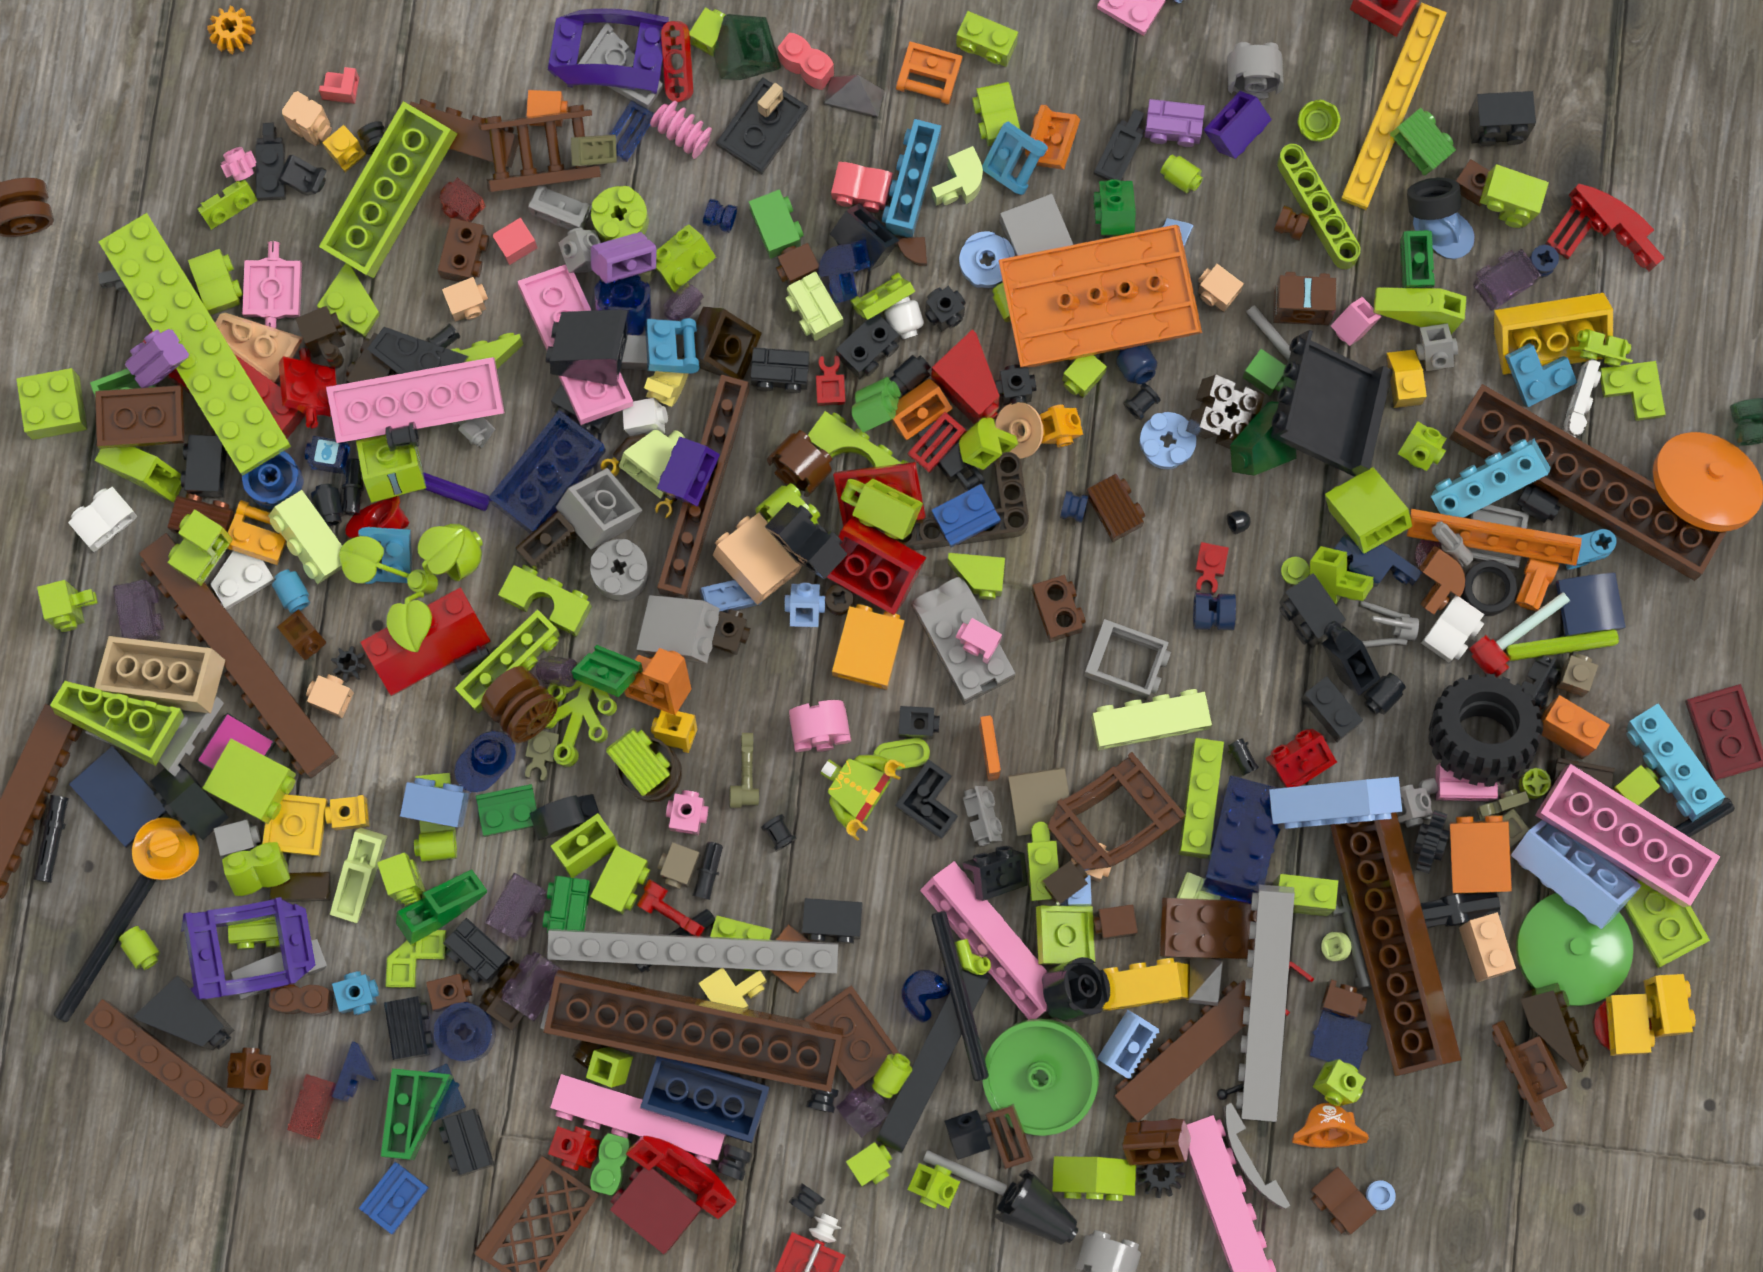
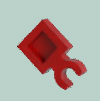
(830, 386)
(1211, 563)

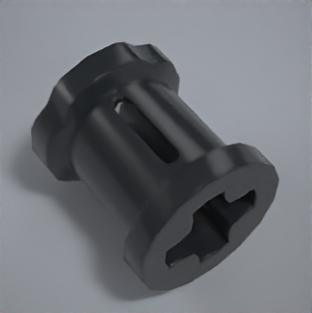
(1142, 401)
(402, 436)
(778, 832)

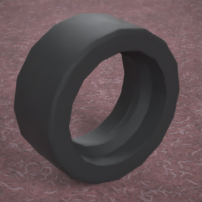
(1434, 198)
(1507, 577)

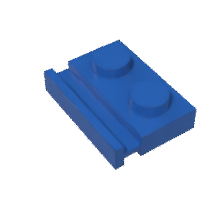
(965, 515)
(394, 1198)

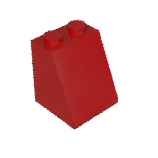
(967, 379)

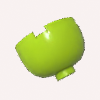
(470, 554)

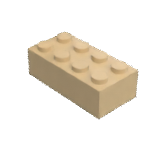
(161, 673)

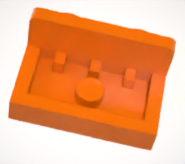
(1057, 132)

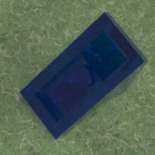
(355, 1064)

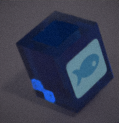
(327, 455)

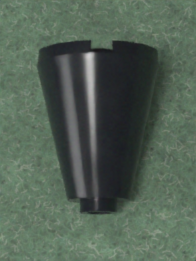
(1036, 1210)

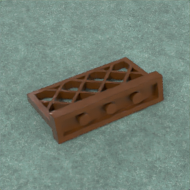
(516, 1206)

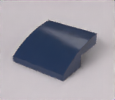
(1592, 604)

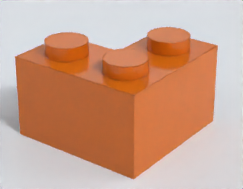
(662, 682)

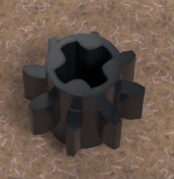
(353, 671)

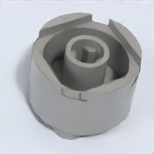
(1255, 69)
(608, 581)
(1107, 1255)

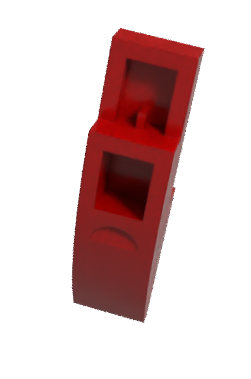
(1615, 215)

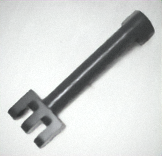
(1345, 910)

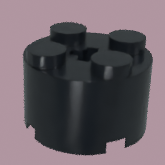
(1075, 990)

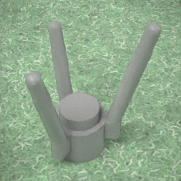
(1402, 625)

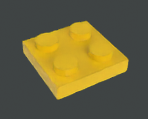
(298, 825)

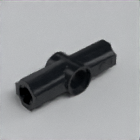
(1460, 908)

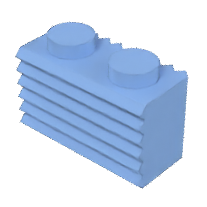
(1128, 1044)

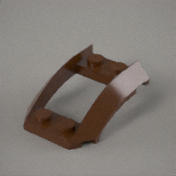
(1145, 792)

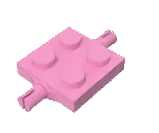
(272, 287)

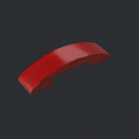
(687, 1170)

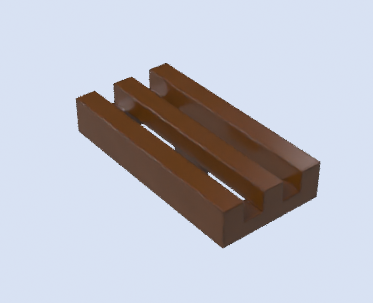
(1001, 1113)

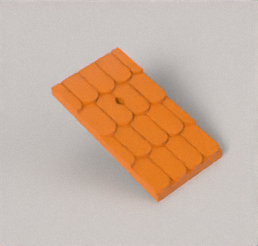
(1076, 300)

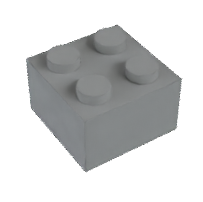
(599, 508)

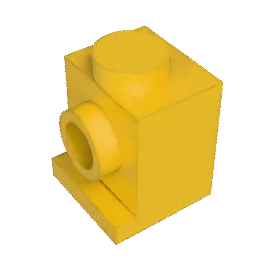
(344, 148)
(675, 730)
(358, 813)

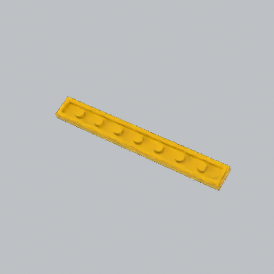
(1393, 106)

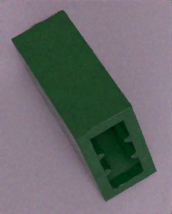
(1255, 449)

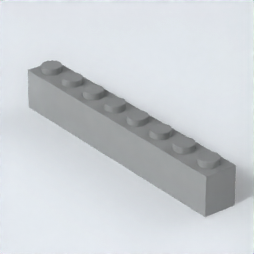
(1267, 1002)

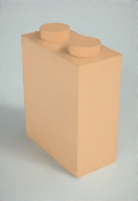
(755, 558)
(1487, 947)

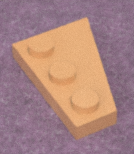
(258, 343)

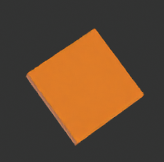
(989, 748)

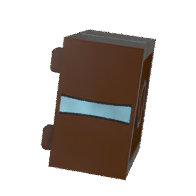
(1304, 299)

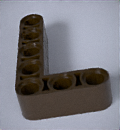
(1007, 509)

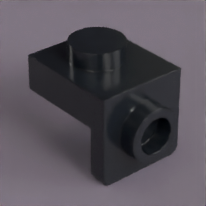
(302, 176)

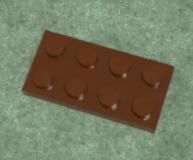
(1206, 928)

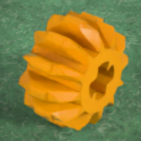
(241, 25)

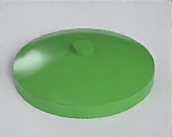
(1566, 949)
(1044, 1073)

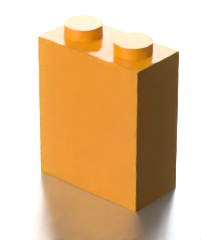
(868, 647)

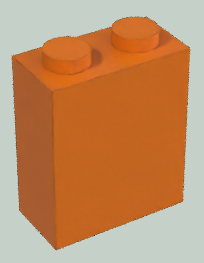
(1572, 727)
(1480, 855)

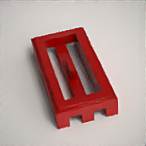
(1559, 247)
(944, 450)

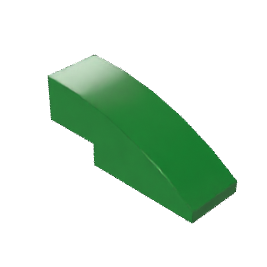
(440, 906)

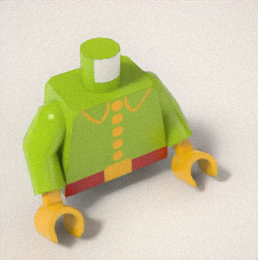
(858, 788)

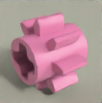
(238, 164)

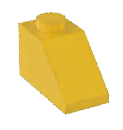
(1406, 378)

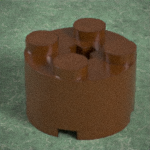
(800, 462)

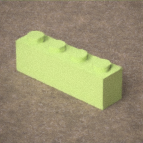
(1151, 720)

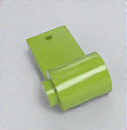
(435, 839)

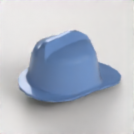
(1450, 235)

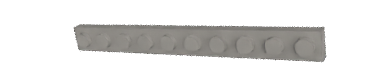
(692, 951)

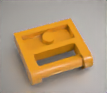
(253, 539)

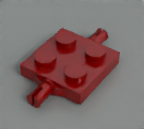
(305, 386)

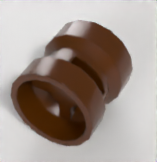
(1291, 223)

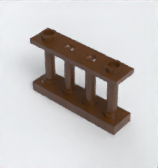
(529, 175)

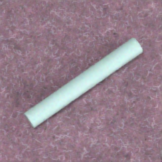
(1533, 621)

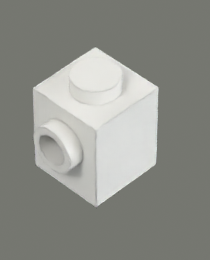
(645, 417)

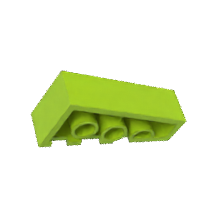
(125, 722)

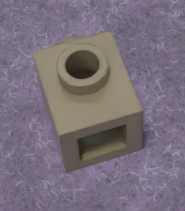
(1577, 675)
(678, 865)

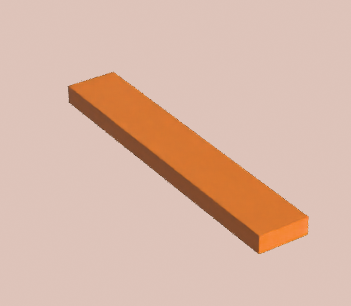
(1499, 537)

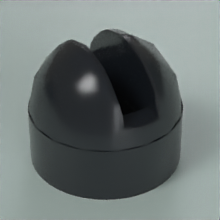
(1238, 521)

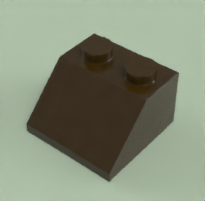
(724, 342)

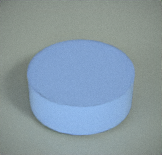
(1380, 1195)

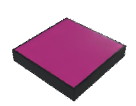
(239, 731)

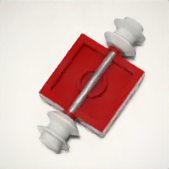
(810, 1255)

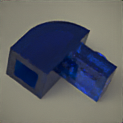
(840, 264)

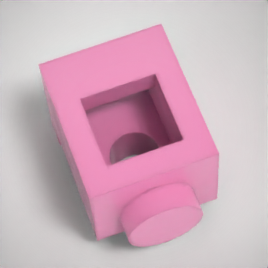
(979, 639)

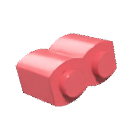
(812, 64)
(861, 185)

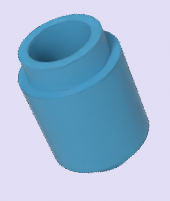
(291, 591)

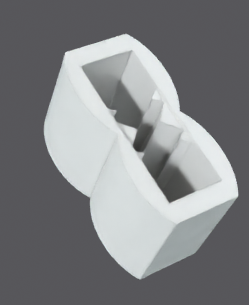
(102, 518)
(1453, 629)

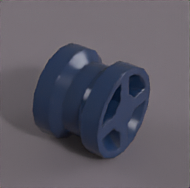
(1541, 264)
(1074, 506)

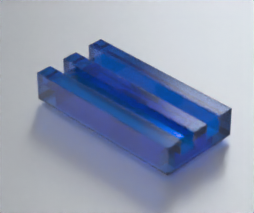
(638, 135)

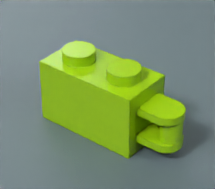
(882, 507)
(1041, 860)

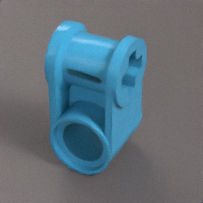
(1589, 551)

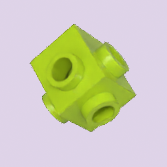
(1423, 446)
(1339, 1083)
(934, 1185)

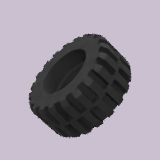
(1491, 699)

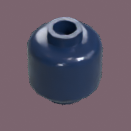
(1137, 364)

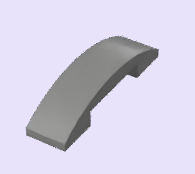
(1270, 1191)

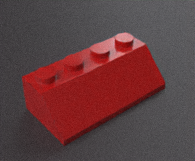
(452, 634)

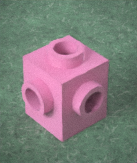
(687, 823)

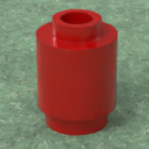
(1489, 656)

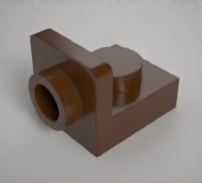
(301, 635)

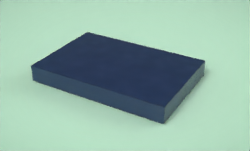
(118, 795)

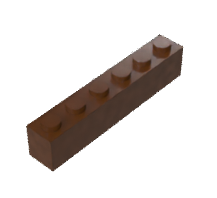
(1185, 1055)
(164, 1063)

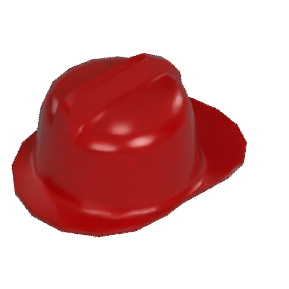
(379, 515)

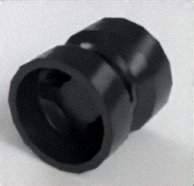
(731, 1168)

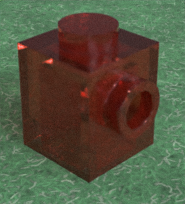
(461, 201)

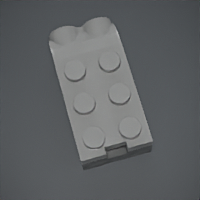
(941, 616)

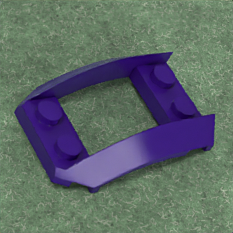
(647, 57)
(206, 955)

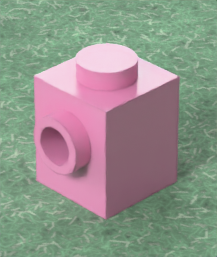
(1355, 321)

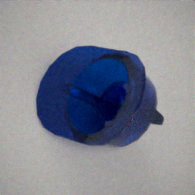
(484, 761)

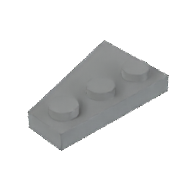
(610, 49)
(186, 733)

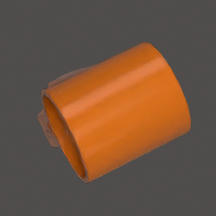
(1537, 578)

